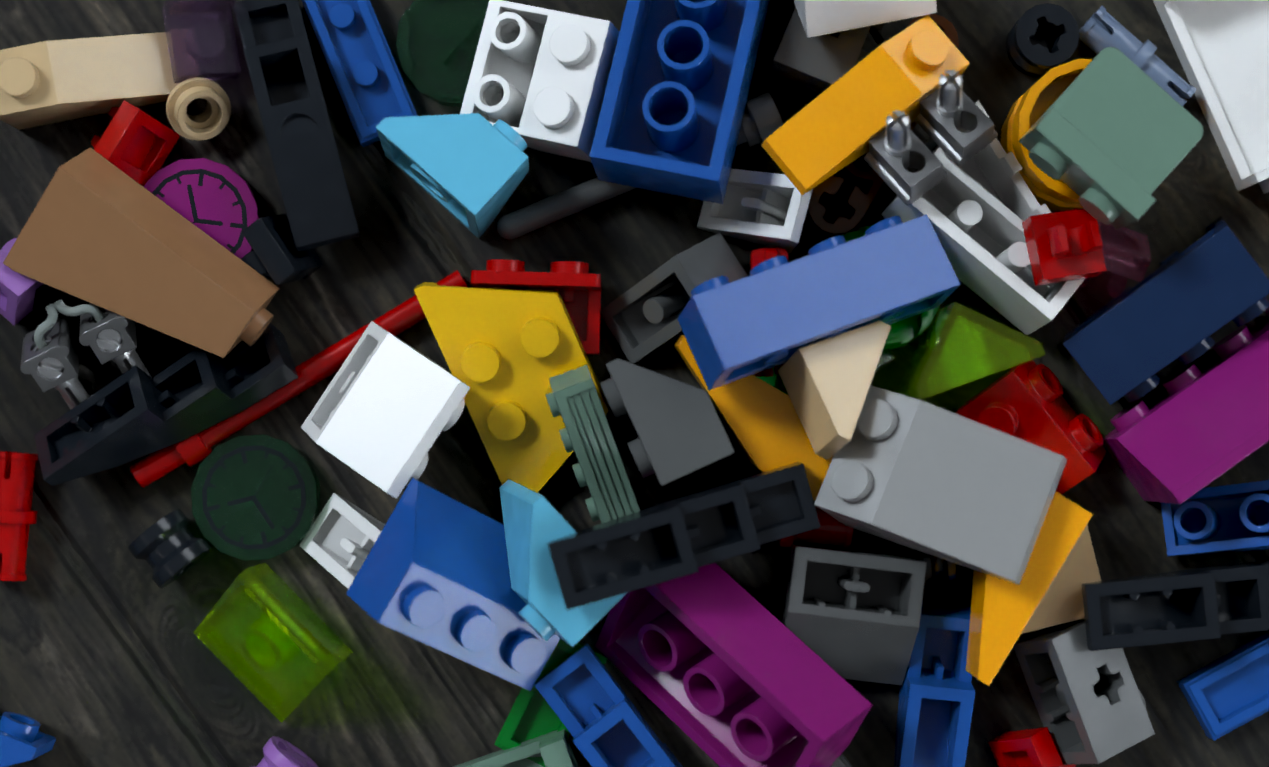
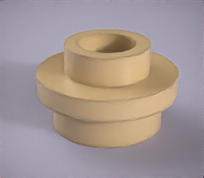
(208, 123)

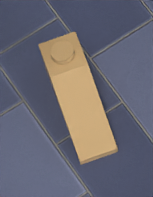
(82, 77)

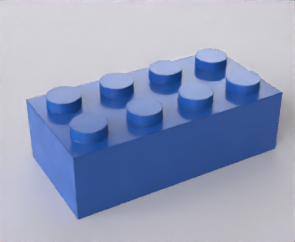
(678, 95)

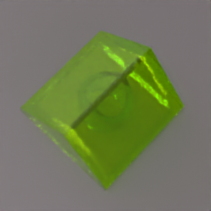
(961, 349)
(271, 640)

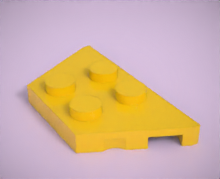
(507, 351)

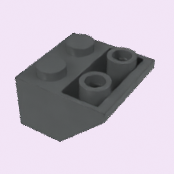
(672, 421)
(855, 609)

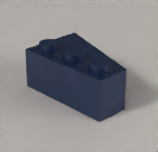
(1169, 314)

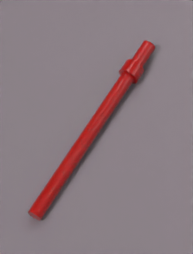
(309, 372)

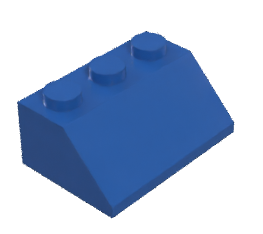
(447, 583)

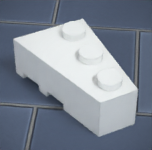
(980, 227)

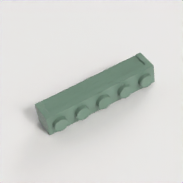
(593, 442)

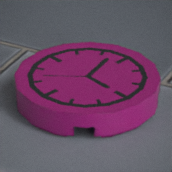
(210, 198)

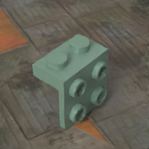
(1112, 138)

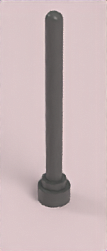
(758, 122)

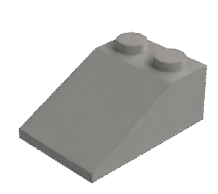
(942, 484)

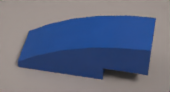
(936, 692)

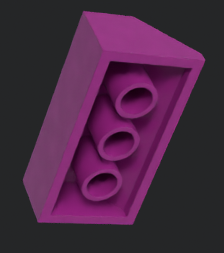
(1201, 422)
(731, 673)

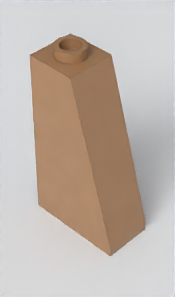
(139, 258)

